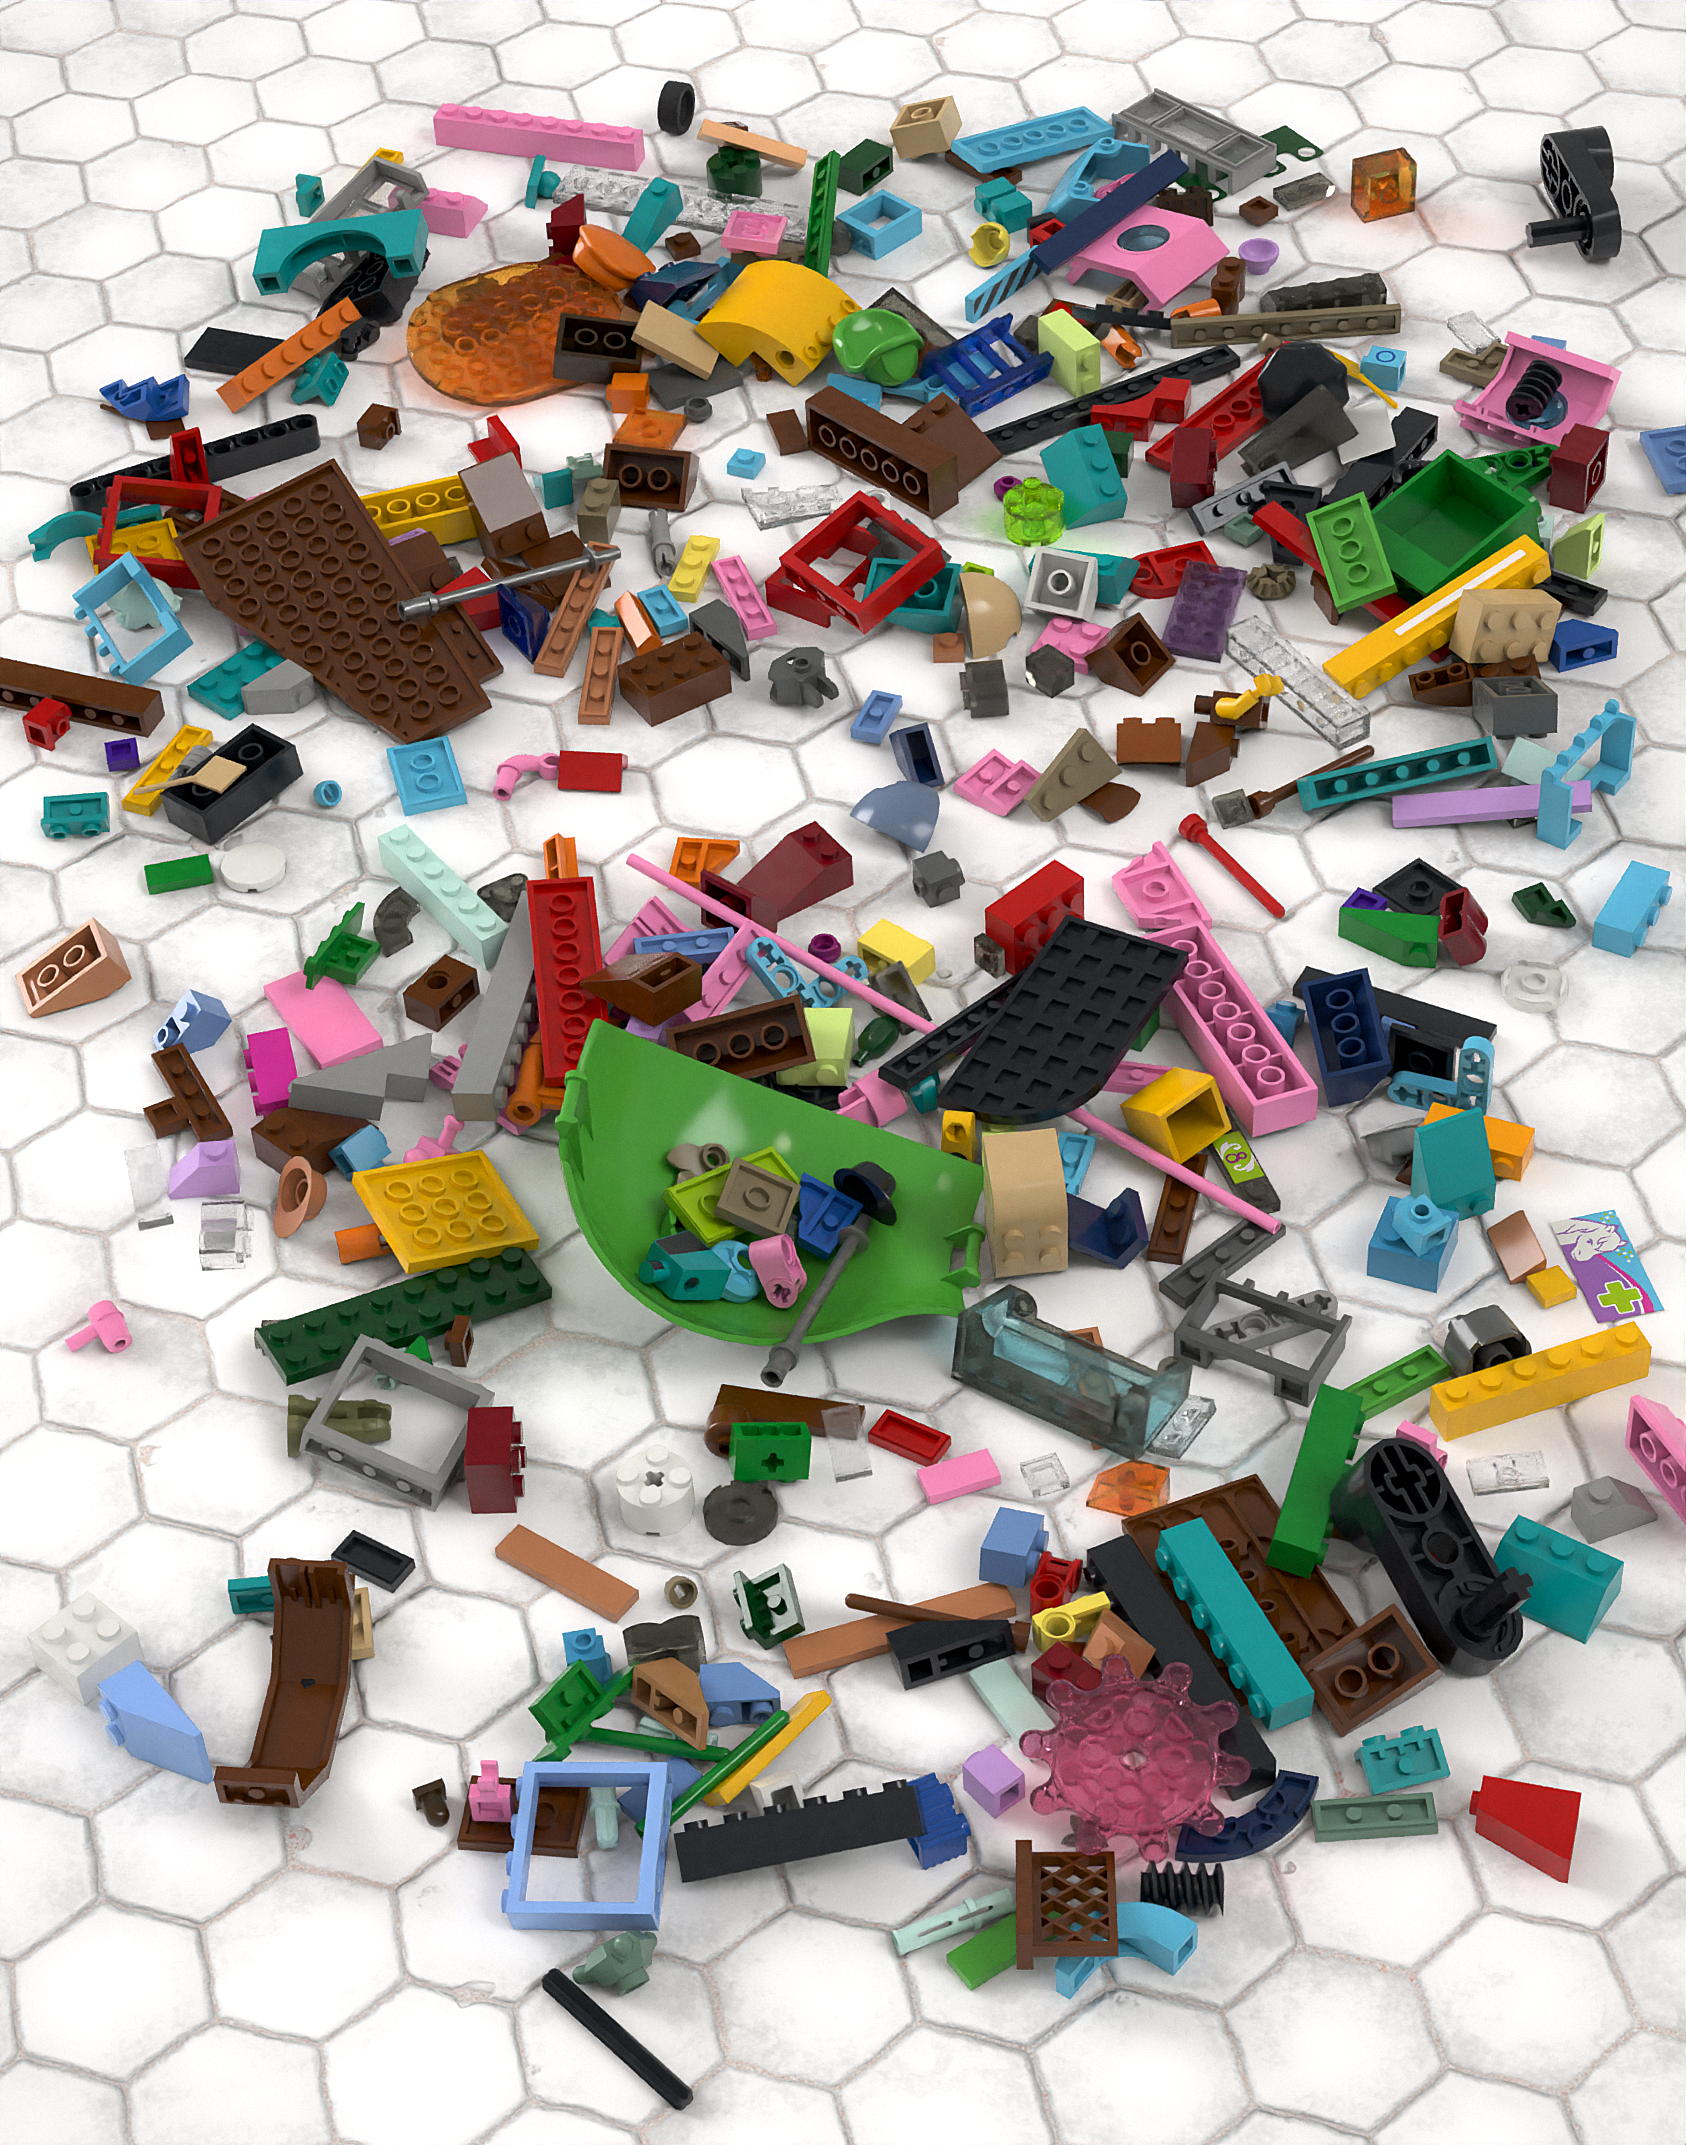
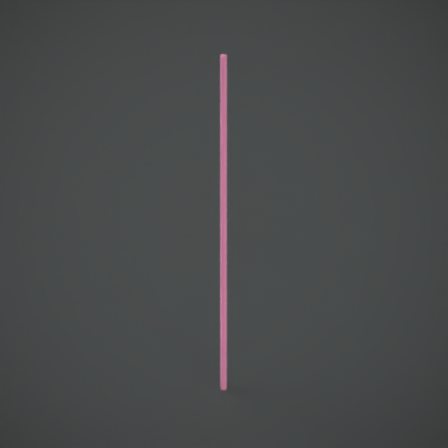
(925, 1027)

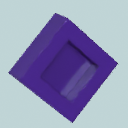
(122, 754)
(1366, 900)

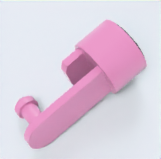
(872, 1101)

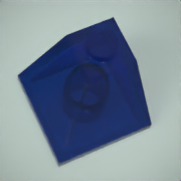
(522, 621)

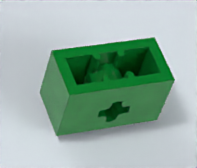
(770, 1451)

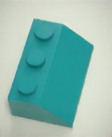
(1087, 475)
(1114, 575)
(1569, 1578)

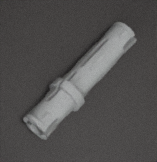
(663, 548)

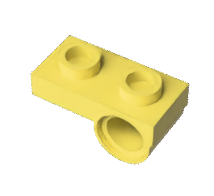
(1067, 1621)

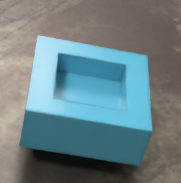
(746, 463)

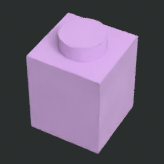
(993, 1780)

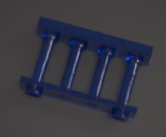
(991, 390)

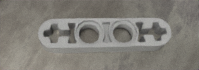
(1274, 1329)

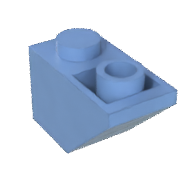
(195, 1022)
(737, 1695)

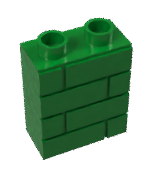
(1449, 523)

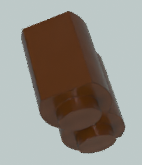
(1229, 284)

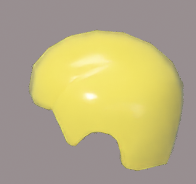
(990, 244)

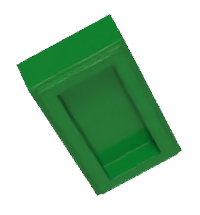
(178, 874)

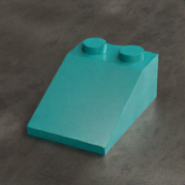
(929, 610)
(1455, 1164)

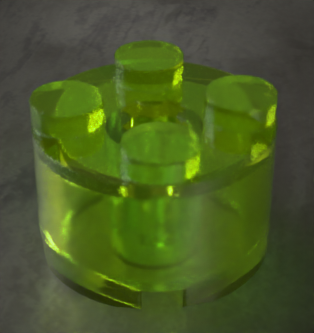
(1033, 513)

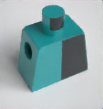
(685, 1268)

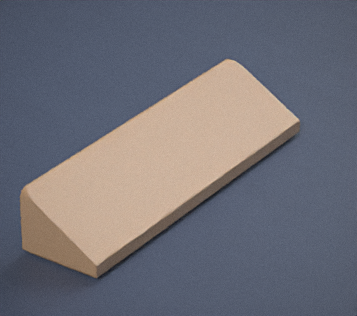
(739, 139)

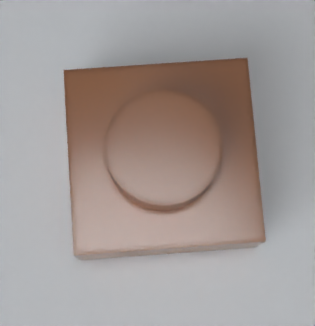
(949, 648)

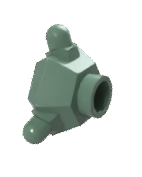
(619, 1962)

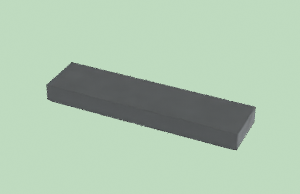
(1227, 1252)

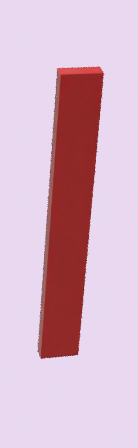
(1299, 540)

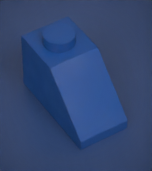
(1581, 644)

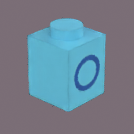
(1384, 367)

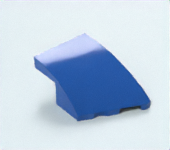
(149, 399)

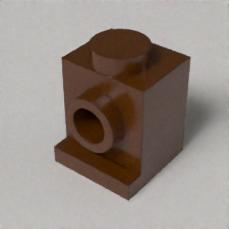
(378, 426)

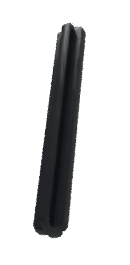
(617, 2039)

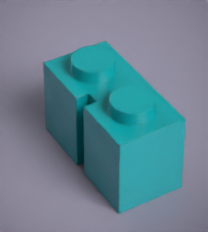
(1003, 204)

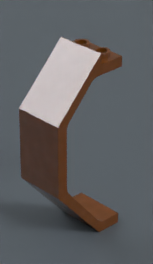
(299, 1724)

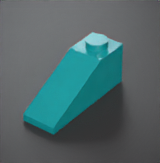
(653, 214)

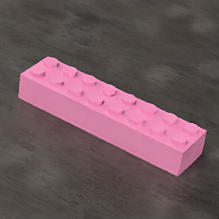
(1235, 1036)

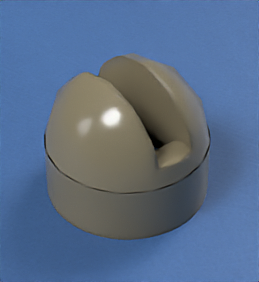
(1268, 343)
(686, 1586)

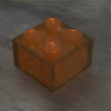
(1383, 185)

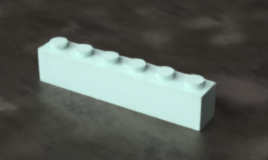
(443, 894)

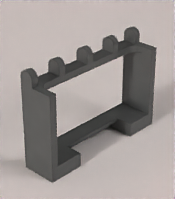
(1290, 1381)

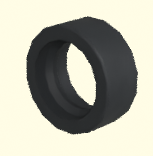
(676, 107)

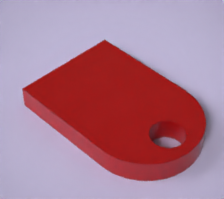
(1165, 569)

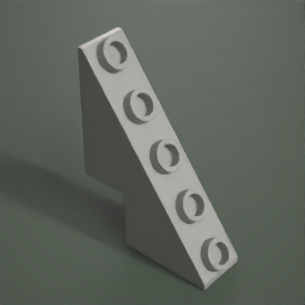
(363, 1082)

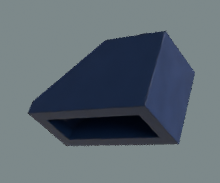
(917, 755)

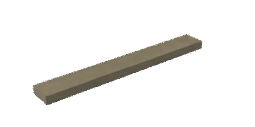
(1286, 325)

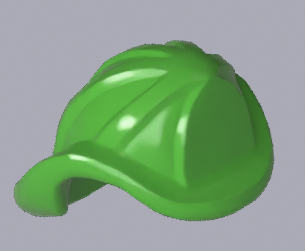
(877, 346)

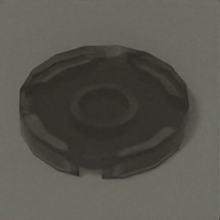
(740, 1513)

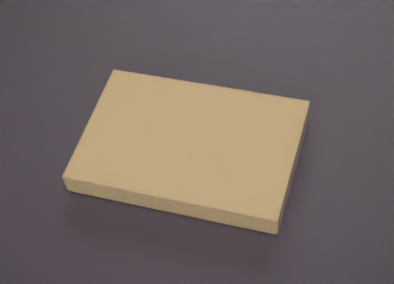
(674, 340)

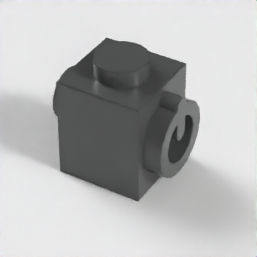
(937, 878)

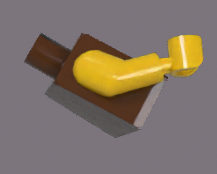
(1240, 709)

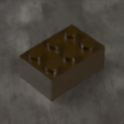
(595, 349)

